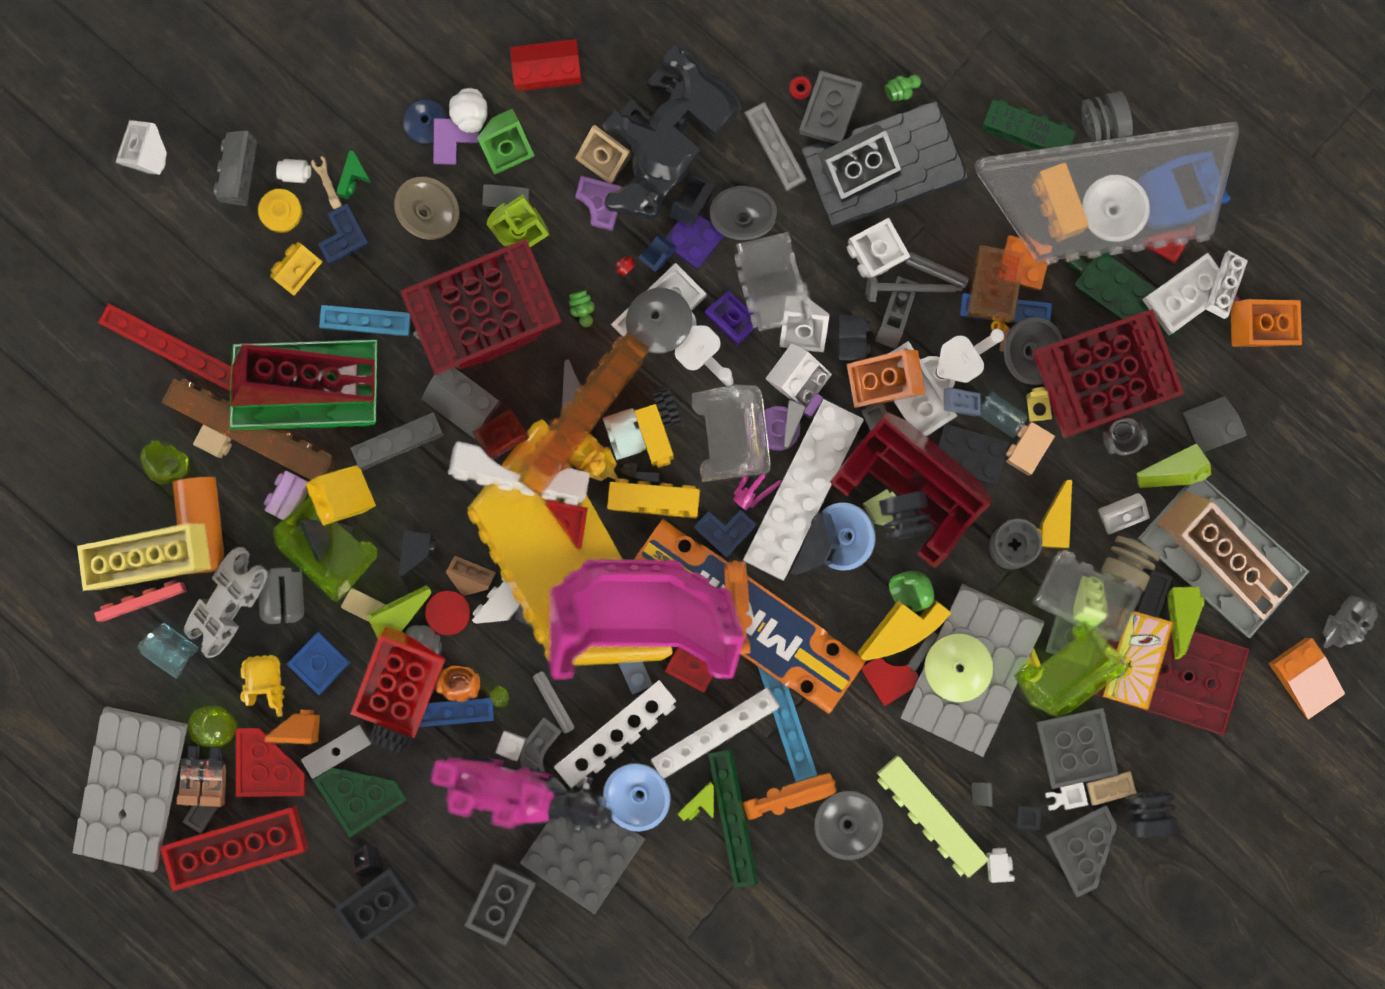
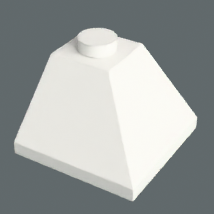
(142, 148)
(807, 334)

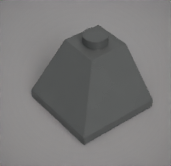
(1214, 424)

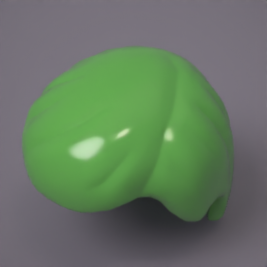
(912, 589)

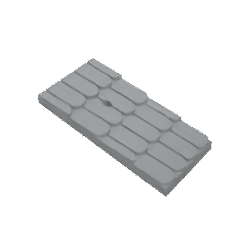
(1009, 639)
(129, 788)

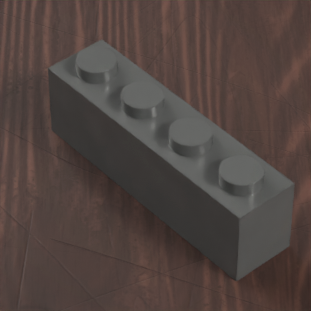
(397, 441)

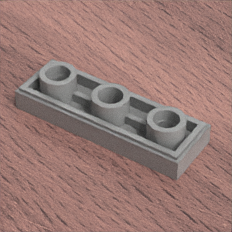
(324, 757)

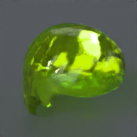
(164, 463)
(211, 726)

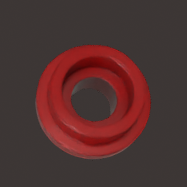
(800, 81)
(624, 265)

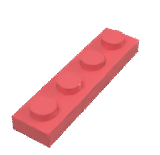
(131, 603)

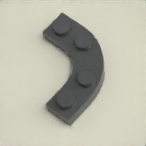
(538, 745)

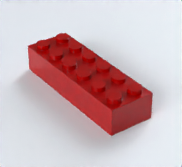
(234, 848)

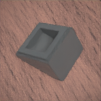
(982, 794)

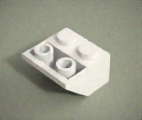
(798, 375)

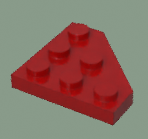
(265, 767)

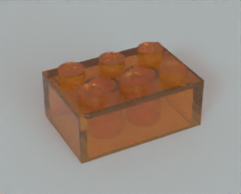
(995, 284)

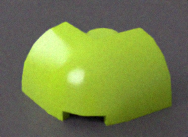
(517, 222)

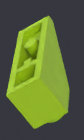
(1179, 469)
(1184, 611)
(399, 612)

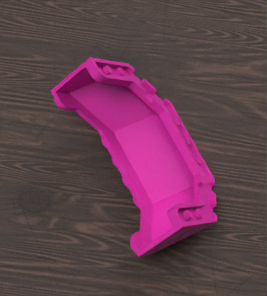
(643, 607)

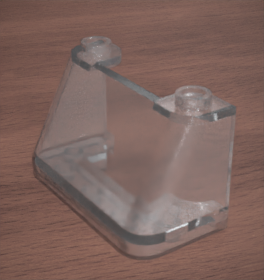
(734, 432)

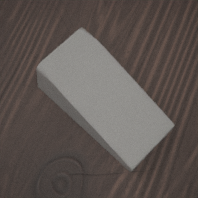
(794, 416)

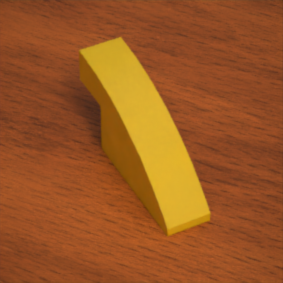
(902, 630)

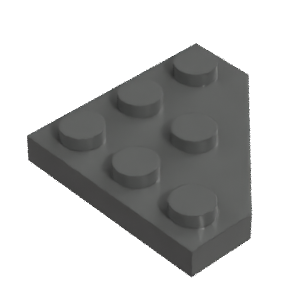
(1083, 848)

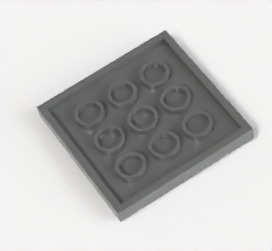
(583, 863)

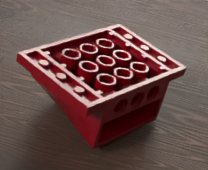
(481, 308)
(1108, 373)

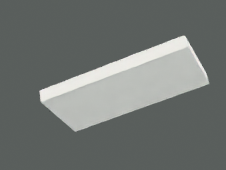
(1184, 294)

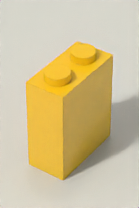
(654, 436)
(340, 494)

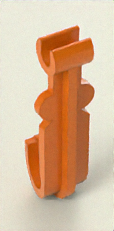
(737, 585)
(791, 796)

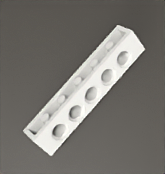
(715, 733)
(567, 767)

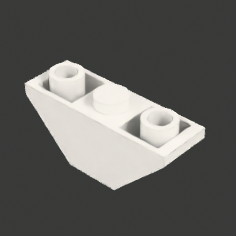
(499, 607)

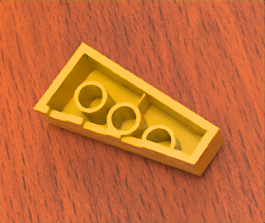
(653, 499)

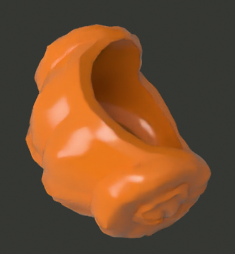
(458, 683)

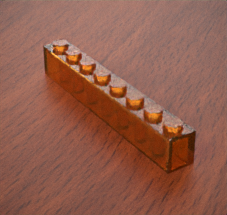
(267, 442)

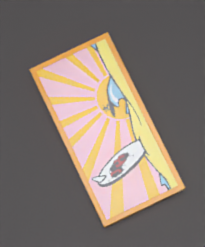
(1143, 649)

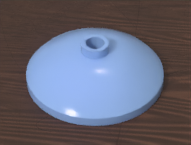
(855, 520)
(628, 807)

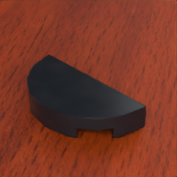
(317, 538)

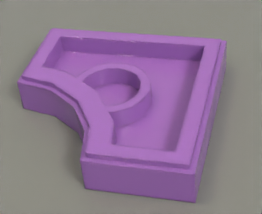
(593, 195)

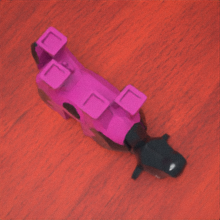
(517, 795)

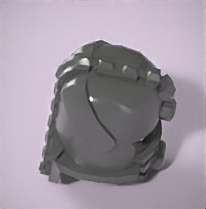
(1350, 622)

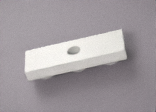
(1226, 284)

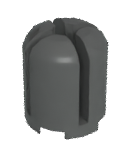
(291, 596)

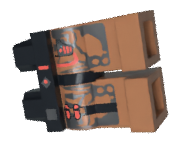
(202, 778)

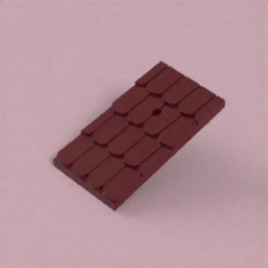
(1210, 694)

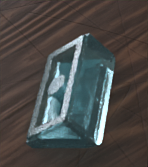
(1002, 414)

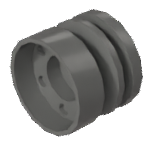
(1107, 118)
(1022, 534)

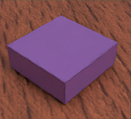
(813, 406)

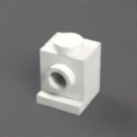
(999, 866)

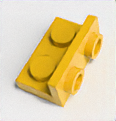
(295, 268)

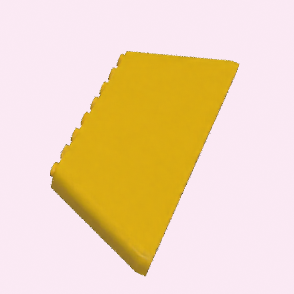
(540, 555)

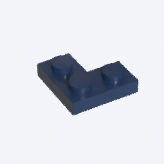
(348, 236)
(724, 537)

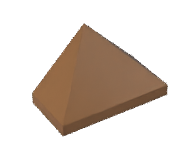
(469, 577)

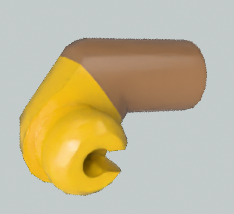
(1002, 326)

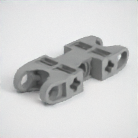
(218, 612)

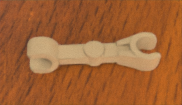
(323, 172)

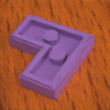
(445, 139)

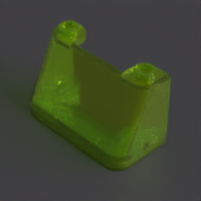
(344, 561)

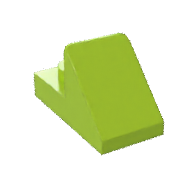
(704, 798)

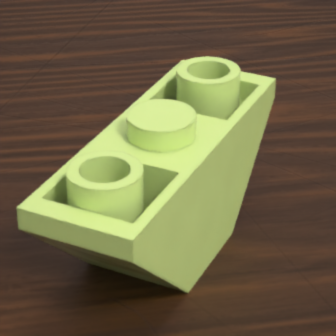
(1090, 601)

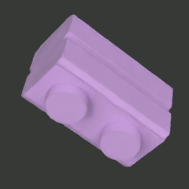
(287, 496)

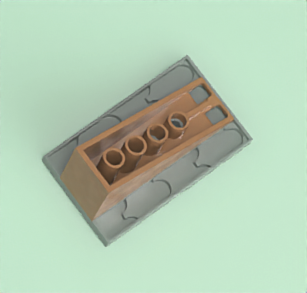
(1224, 555)

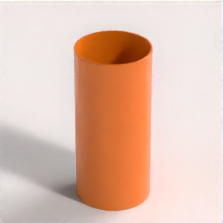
(198, 504)

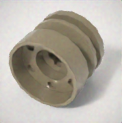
(1130, 561)

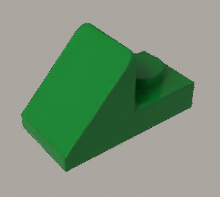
(352, 170)

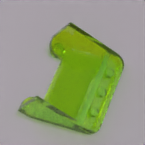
(1072, 673)

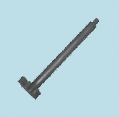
(873, 286)

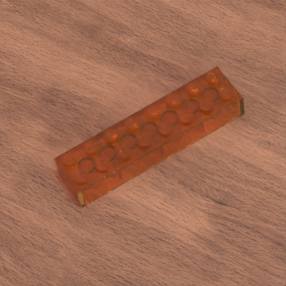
(582, 413)

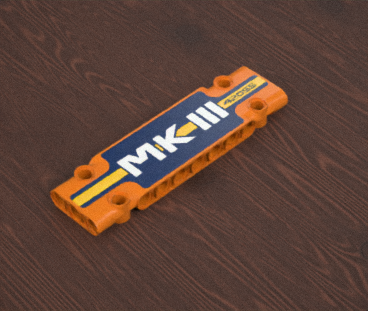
(780, 636)

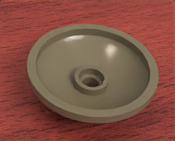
(433, 201)

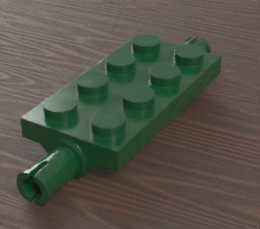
(1113, 286)

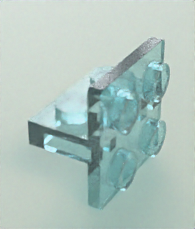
(167, 649)

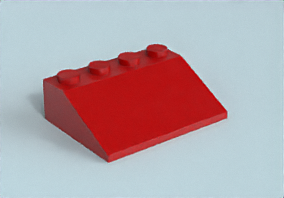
(398, 682)

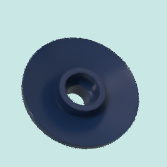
(415, 128)

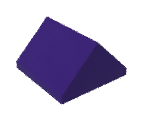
(730, 318)

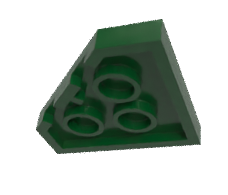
(358, 797)

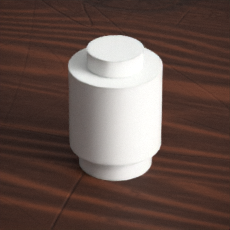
(293, 170)

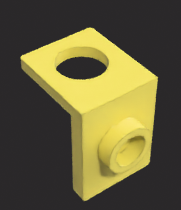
(1038, 395)

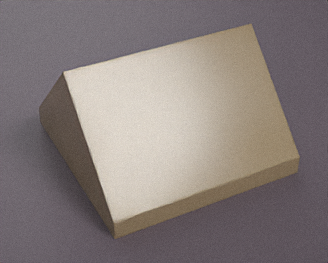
(603, 154)

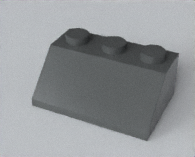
(859, 161)
(235, 168)
(460, 400)

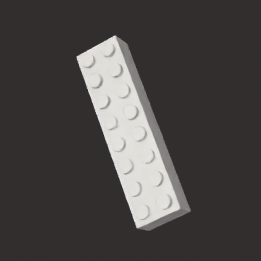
(803, 490)

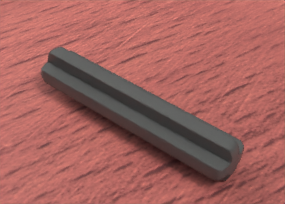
(937, 270)

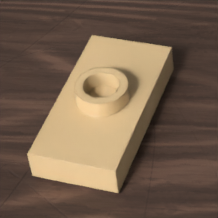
(1111, 788)

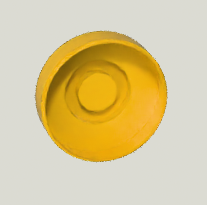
(280, 210)

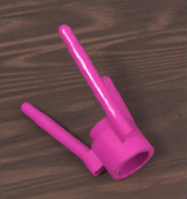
(745, 496)

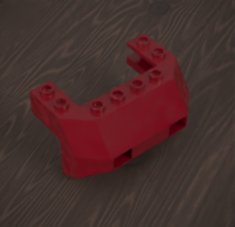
(911, 464)

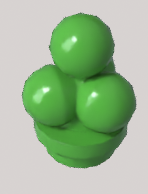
(901, 87)
(582, 307)

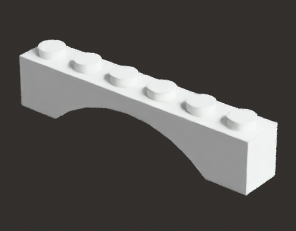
(473, 463)

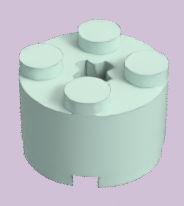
(624, 433)

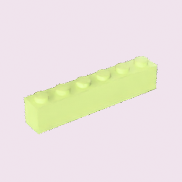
(932, 816)

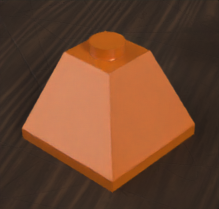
(297, 729)

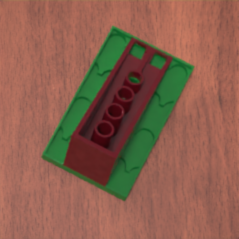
(303, 385)

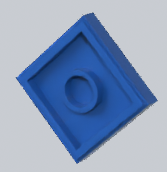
(318, 663)

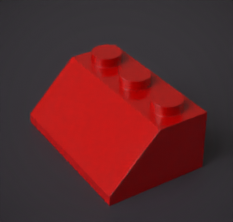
(545, 65)

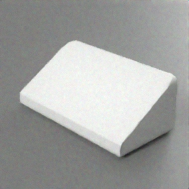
(1124, 513)

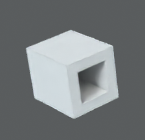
(511, 745)

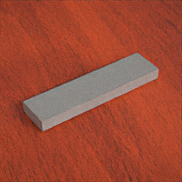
(775, 146)

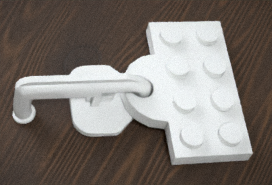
(701, 341)
(957, 362)

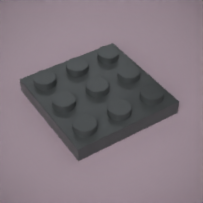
(1077, 748)

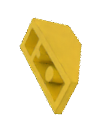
(1056, 522)

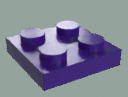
(694, 243)

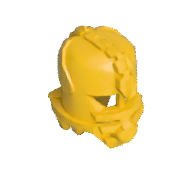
(594, 459)
(262, 677)

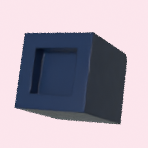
(657, 253)

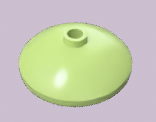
(941, 665)

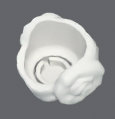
(468, 110)

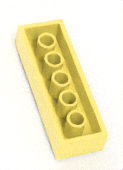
(144, 557)

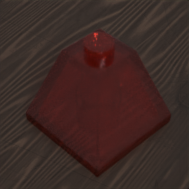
(500, 435)

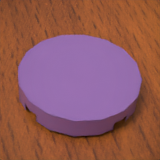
(776, 426)

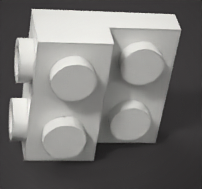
(877, 249)

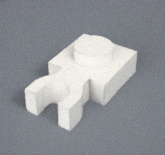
(1070, 796)

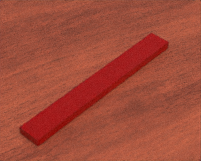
(166, 346)

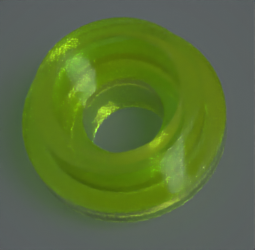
(499, 696)

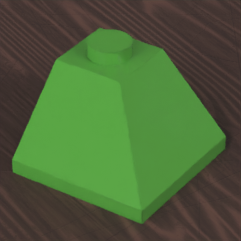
(504, 142)

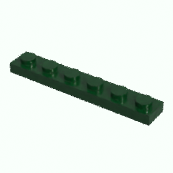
(733, 818)

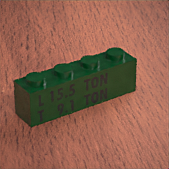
(1026, 128)

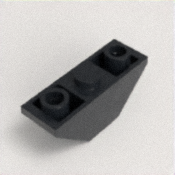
(818, 546)

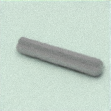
(553, 702)

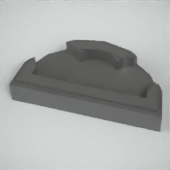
(921, 651)

